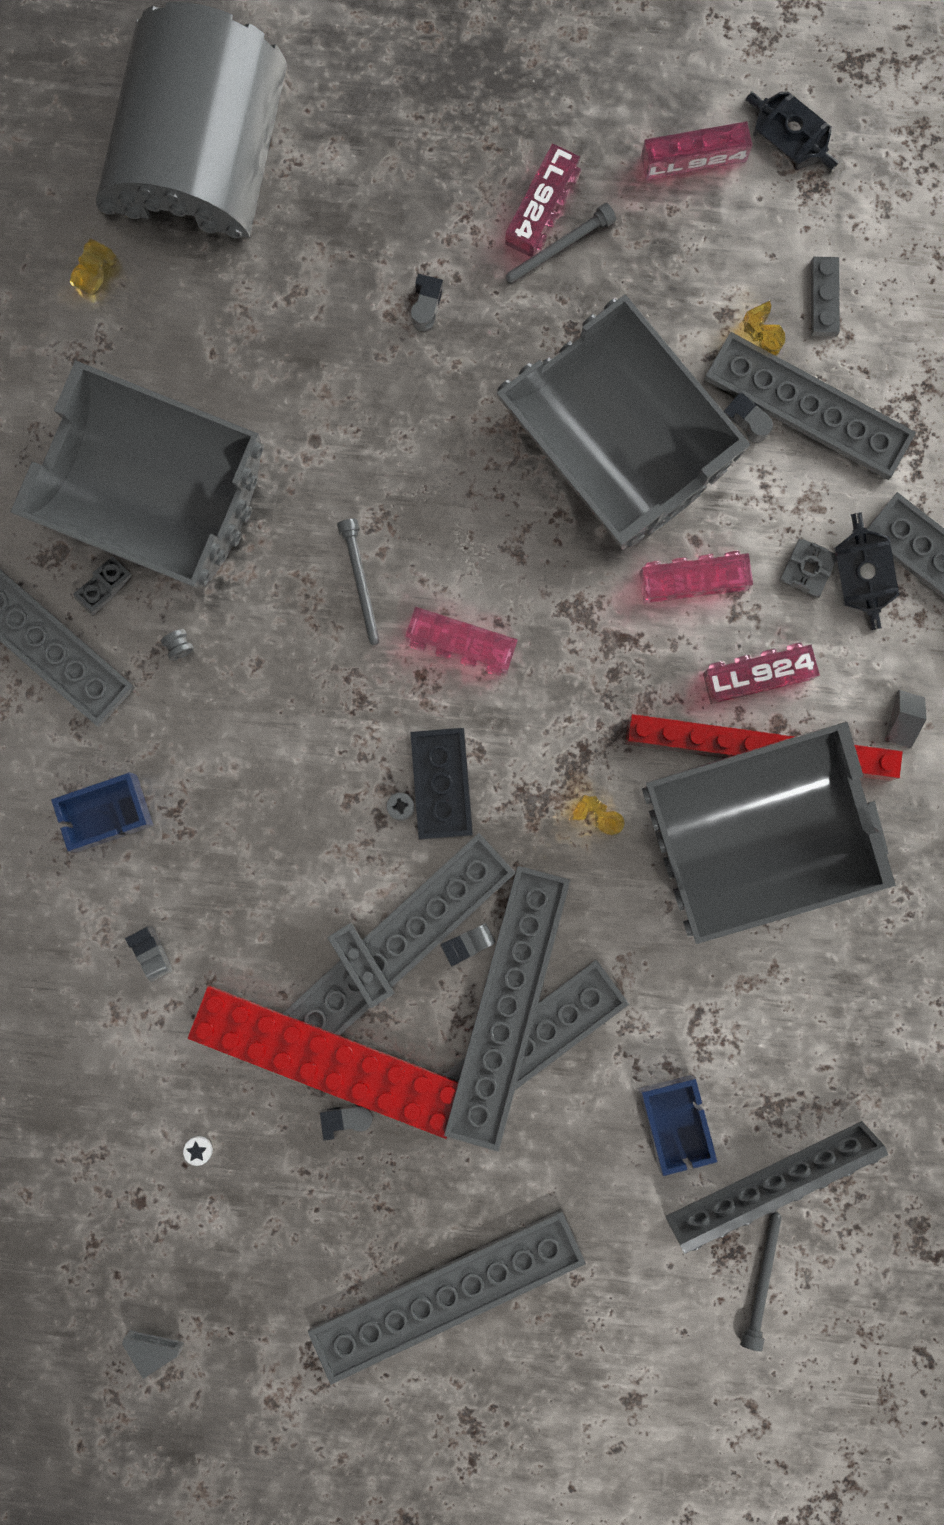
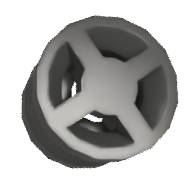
(177, 644)
(401, 811)

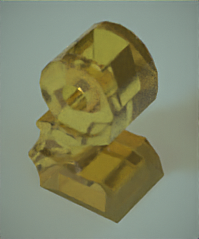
(89, 273)
(769, 336)
(605, 822)

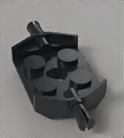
(801, 146)
(851, 554)

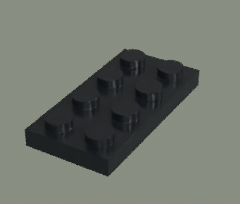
(441, 783)

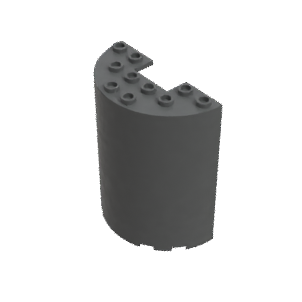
(193, 119)
(624, 423)
(143, 477)
(768, 833)

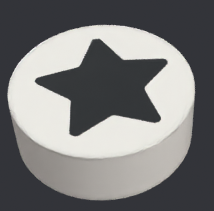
(197, 1150)

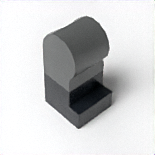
(425, 310)
(749, 418)
(467, 944)
(149, 953)
(344, 1118)

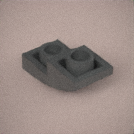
(102, 586)

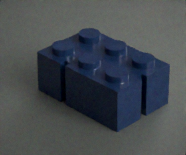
(102, 812)
(676, 1125)

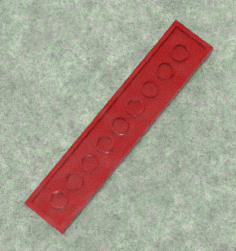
(324, 1061)

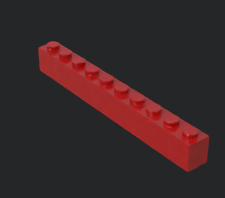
(727, 742)

